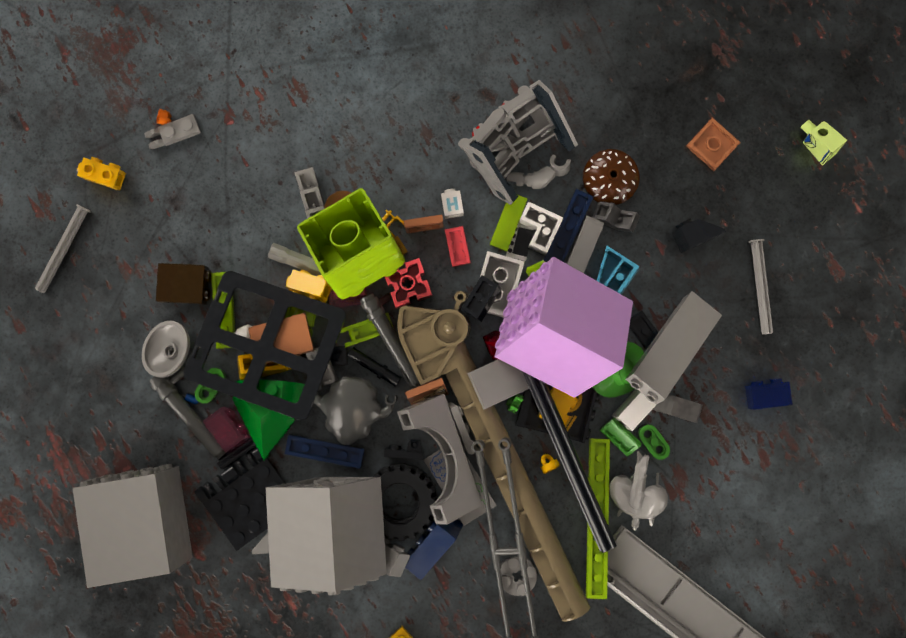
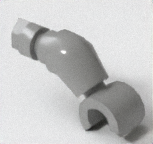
(542, 177)

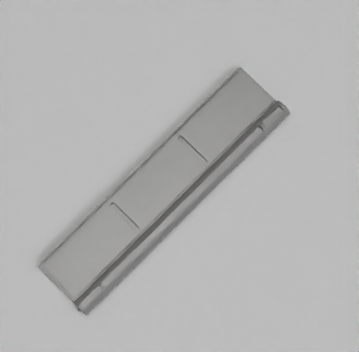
(668, 594)

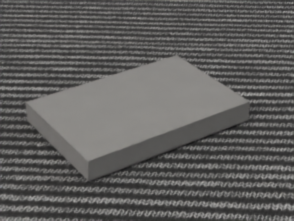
(497, 382)

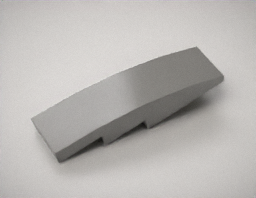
(310, 191)

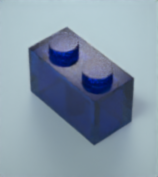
(768, 395)

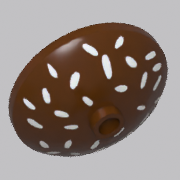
(603, 186)

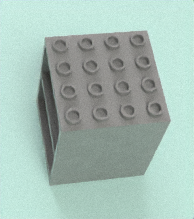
(132, 525)
(326, 534)

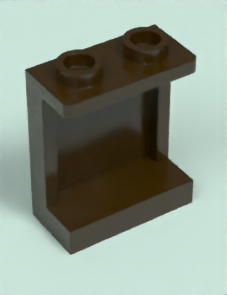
(183, 283)

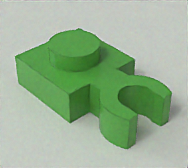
(514, 402)

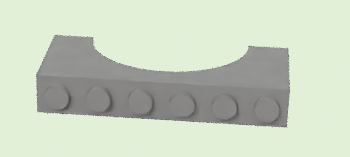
(460, 490)

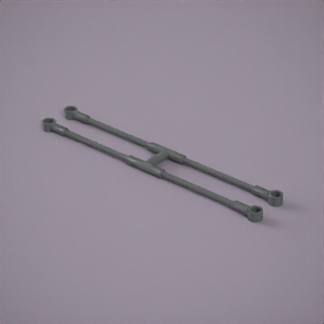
(497, 551)

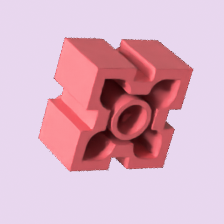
(419, 288)

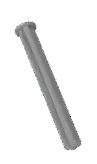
(61, 248)
(761, 286)

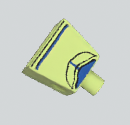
(822, 140)

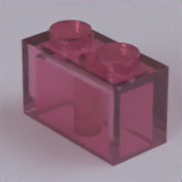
(226, 428)

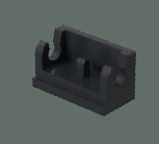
(481, 298)

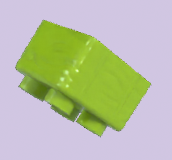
(351, 244)

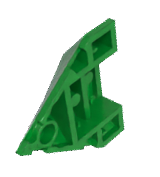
(264, 424)

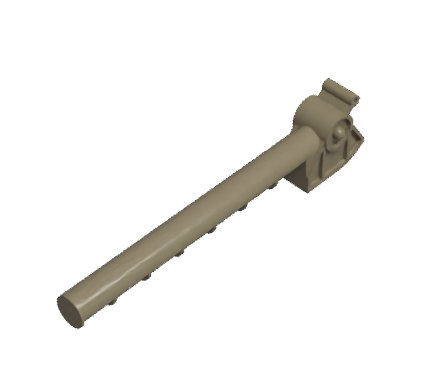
(437, 347)

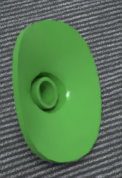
(616, 384)

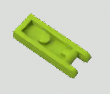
(362, 331)

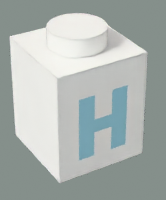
(452, 203)

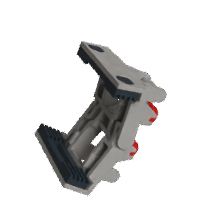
(506, 120)

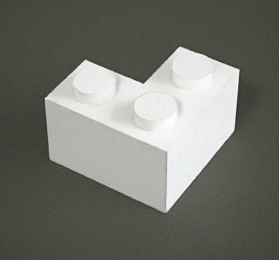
(544, 223)

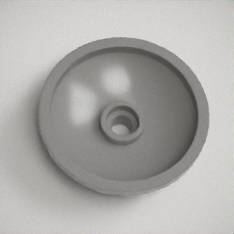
(165, 349)

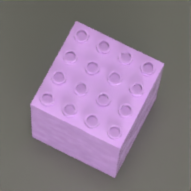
(564, 328)

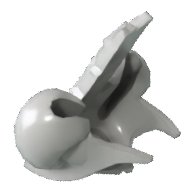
(634, 498)

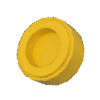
(548, 467)

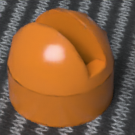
(163, 117)

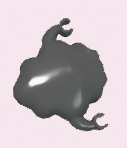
(352, 408)

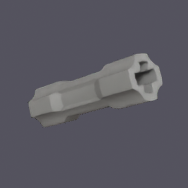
(292, 258)

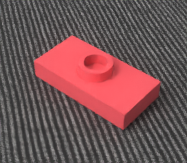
(457, 246)

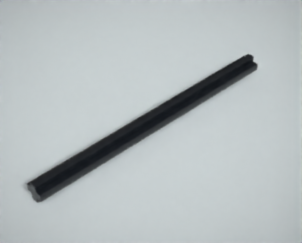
(571, 463)

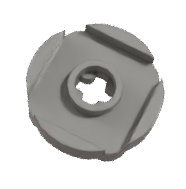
(512, 586)

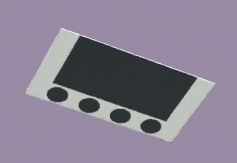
(519, 245)

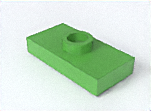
(620, 436)

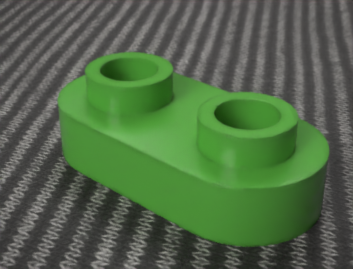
(212, 393)
(654, 440)

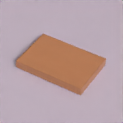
(292, 337)

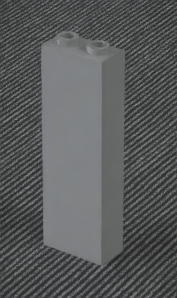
(673, 348)

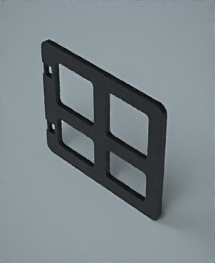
(264, 349)

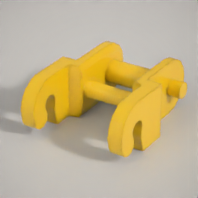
(388, 213)

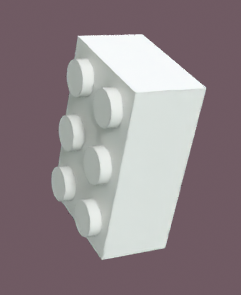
(505, 273)

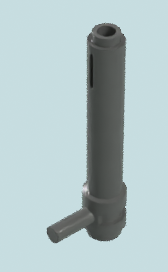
(376, 314)
(169, 393)

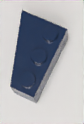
(432, 547)

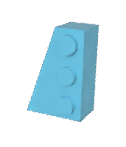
(616, 270)

